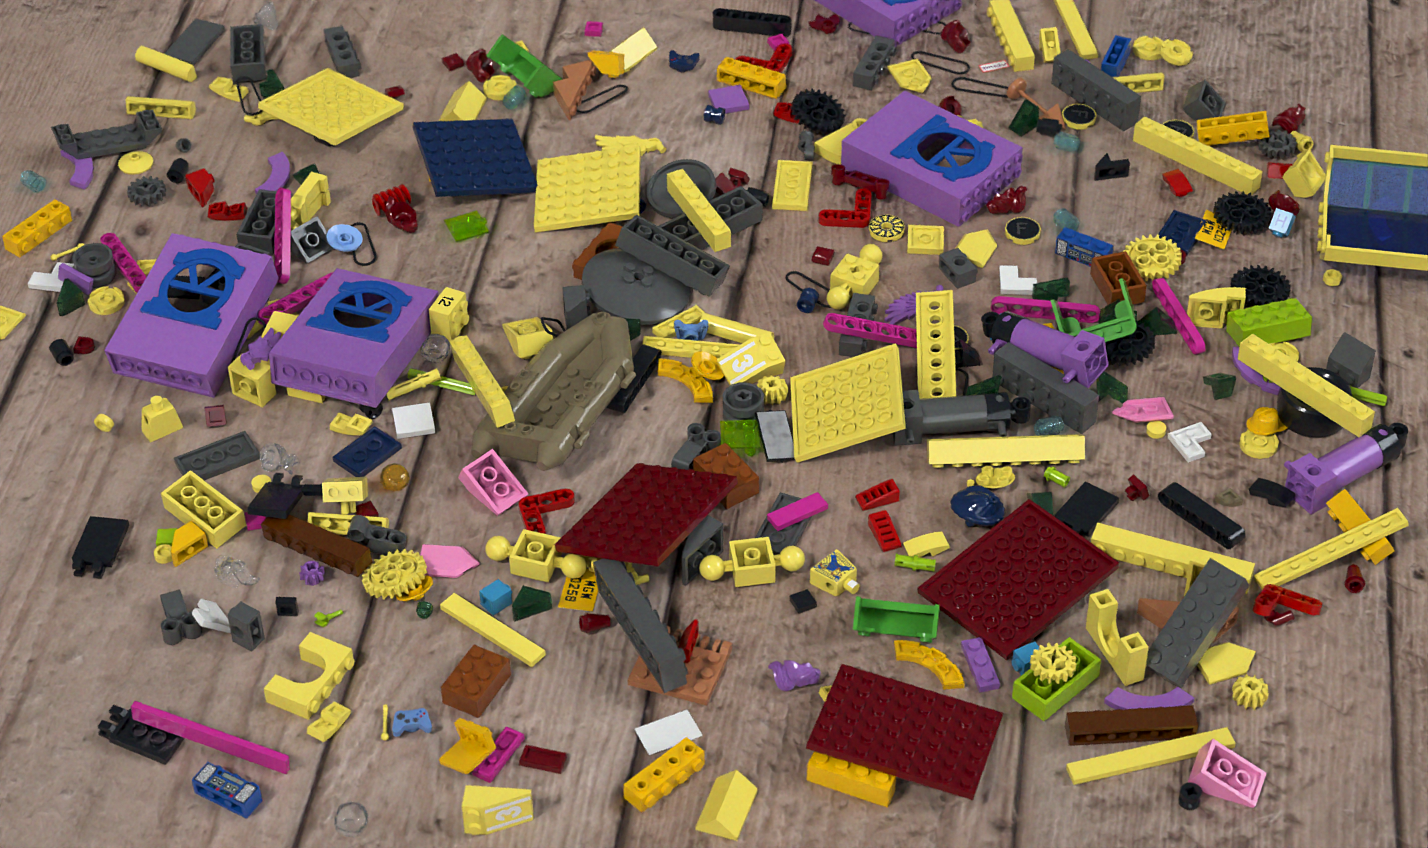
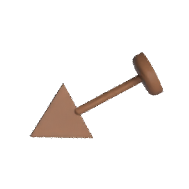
(1018, 88)

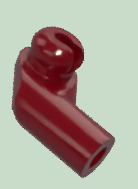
(1279, 619)

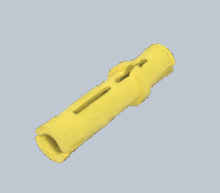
(412, 384)

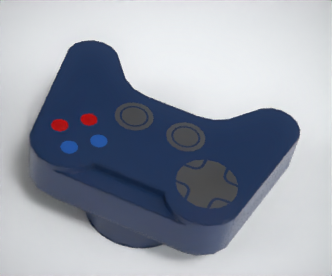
(683, 63)

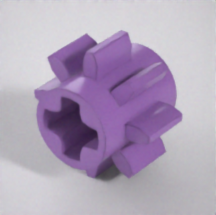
(312, 573)

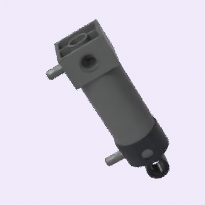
(959, 414)

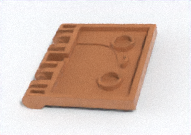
(702, 669)

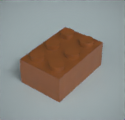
(1107, 271)
(725, 461)
(476, 681)

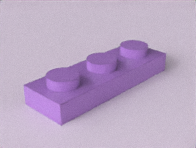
(980, 664)

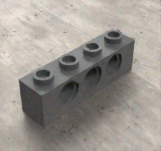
(342, 51)
(874, 62)
(862, 307)

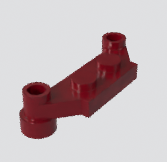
(860, 179)

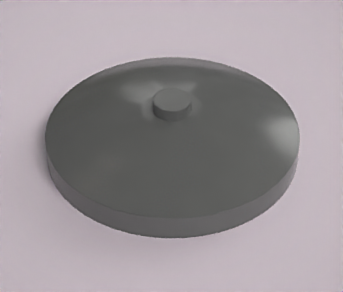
(660, 198)

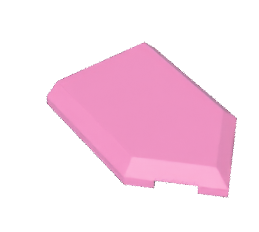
(1145, 410)
(447, 560)

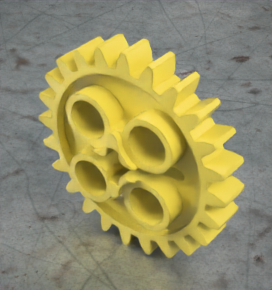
(1154, 256)
(394, 574)

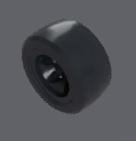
(1303, 418)

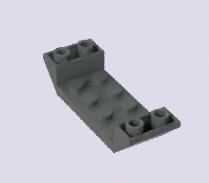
(109, 140)

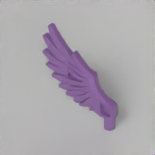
(904, 308)
(260, 349)

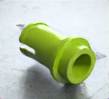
(1056, 476)

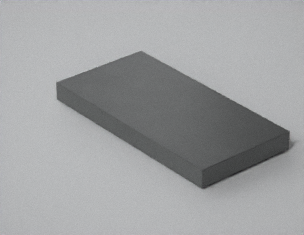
(195, 41)
(218, 456)
(788, 536)

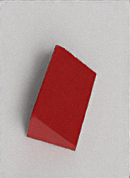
(1277, 170)
(689, 639)

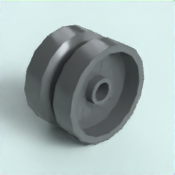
(95, 262)
(742, 401)

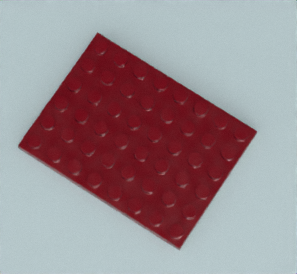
(646, 514)
(1018, 578)
(905, 731)

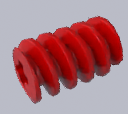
(399, 193)

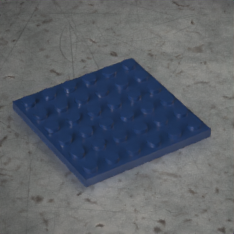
(474, 157)

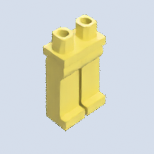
(309, 199)

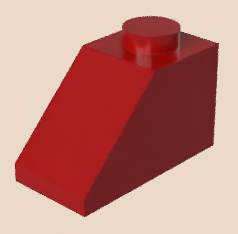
(200, 185)

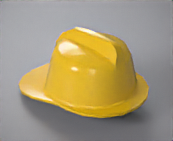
(1265, 422)

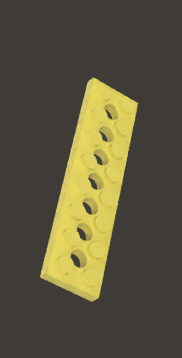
(944, 342)

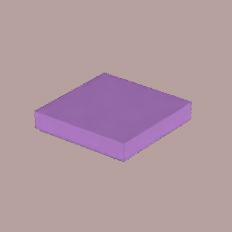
(730, 98)

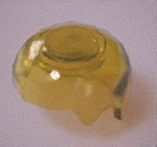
(394, 477)

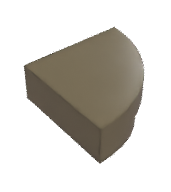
(1228, 498)

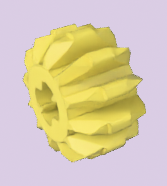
(774, 389)
(1250, 692)

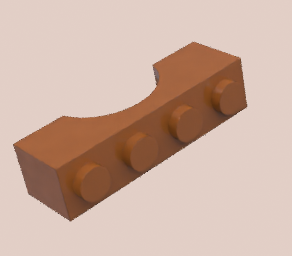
(604, 241)

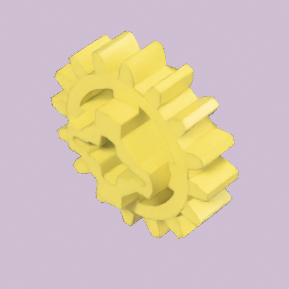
(1043, 665)

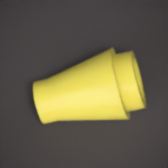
(1303, 141)

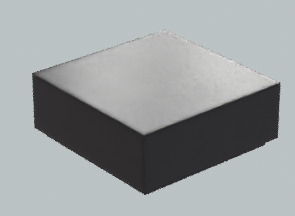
(803, 601)
(287, 606)

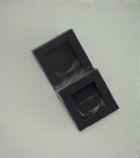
(1274, 492)

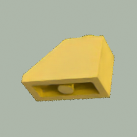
(608, 62)
(187, 542)

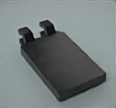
(277, 498)
(1086, 508)
(99, 545)
(139, 737)

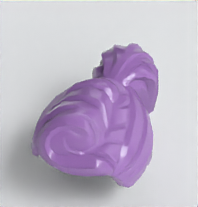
(793, 674)

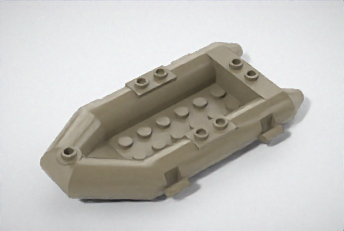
(562, 393)

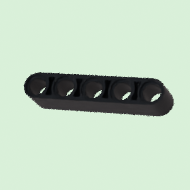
(751, 22)
(644, 364)
(1201, 515)

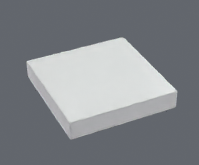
(413, 420)

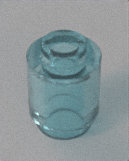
(514, 97)
(1066, 142)
(33, 181)
(1064, 218)
(1049, 426)

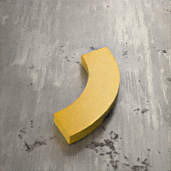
(689, 376)
(932, 659)

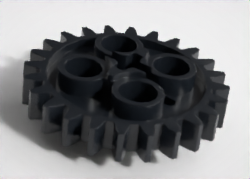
(817, 111)
(1242, 212)
(1261, 285)
(1131, 347)

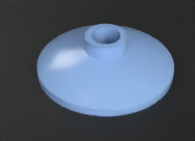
(344, 238)

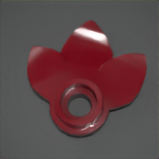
(826, 25)

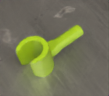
(324, 619)

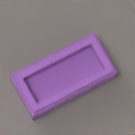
(81, 280)

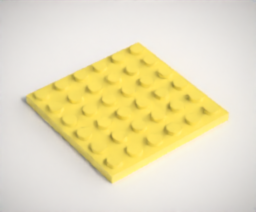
(331, 106)
(587, 188)
(847, 403)

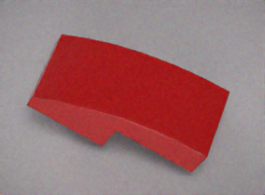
(783, 111)
(1178, 183)
(223, 212)

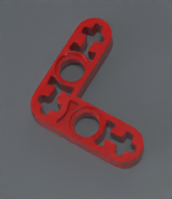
(782, 52)
(856, 219)
(534, 511)
(1273, 595)

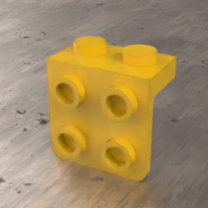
(471, 749)

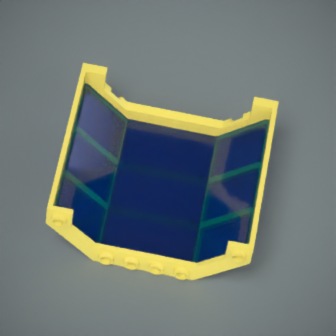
(1375, 208)

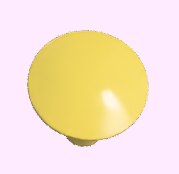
(995, 477)

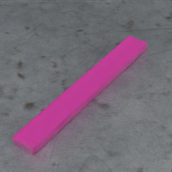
(210, 737)

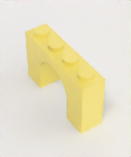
(1124, 654)
(306, 698)

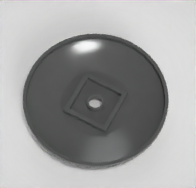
(615, 291)

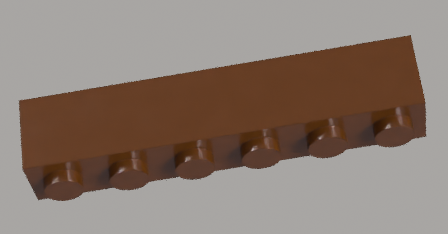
(318, 544)
(1130, 725)

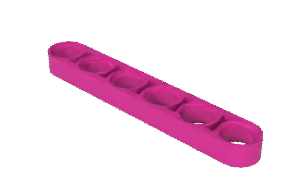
(282, 234)
(122, 264)
(297, 296)
(1045, 307)
(1179, 316)
(876, 327)

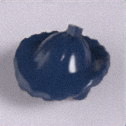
(977, 506)

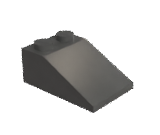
(701, 542)

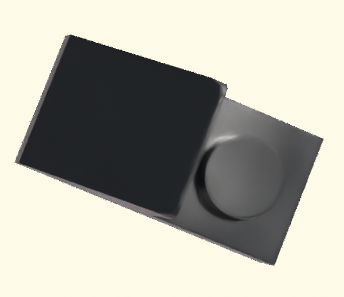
(1109, 169)
(966, 356)

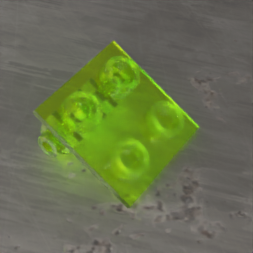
(467, 226)
(740, 435)

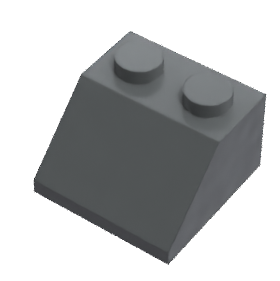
(1203, 102)
(309, 240)
(575, 304)
(1351, 360)

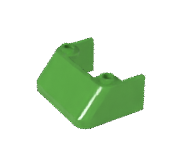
(524, 66)
(1110, 330)
(896, 618)

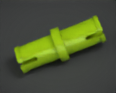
(915, 562)

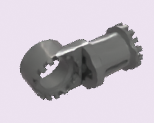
(806, 144)

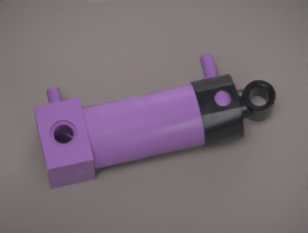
(1079, 357)
(1318, 479)

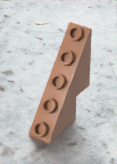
(573, 86)
(1161, 610)

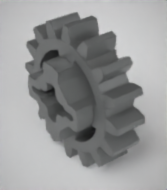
(1278, 144)
(146, 191)

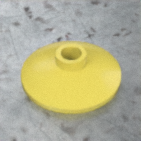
(135, 162)

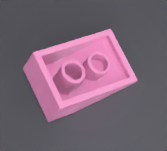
(492, 483)
(1226, 775)

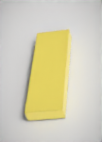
(666, 328)

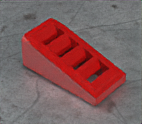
(888, 488)
(879, 520)

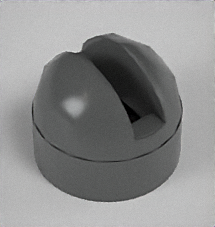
(185, 143)

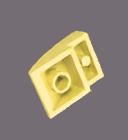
(1211, 306)

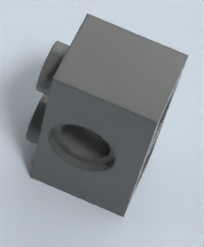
(957, 268)
(246, 626)

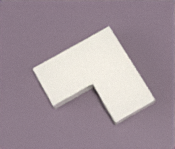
(47, 281)
(1011, 284)
(1187, 441)
(211, 616)

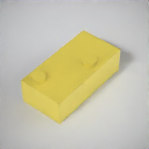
(198, 502)

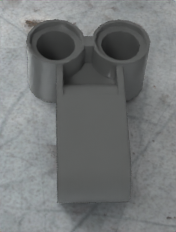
(697, 444)
(376, 538)
(178, 620)

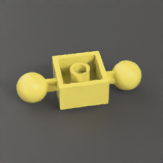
(854, 276)
(535, 556)
(751, 562)

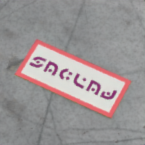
(994, 66)

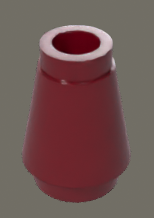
(1354, 579)
(593, 622)

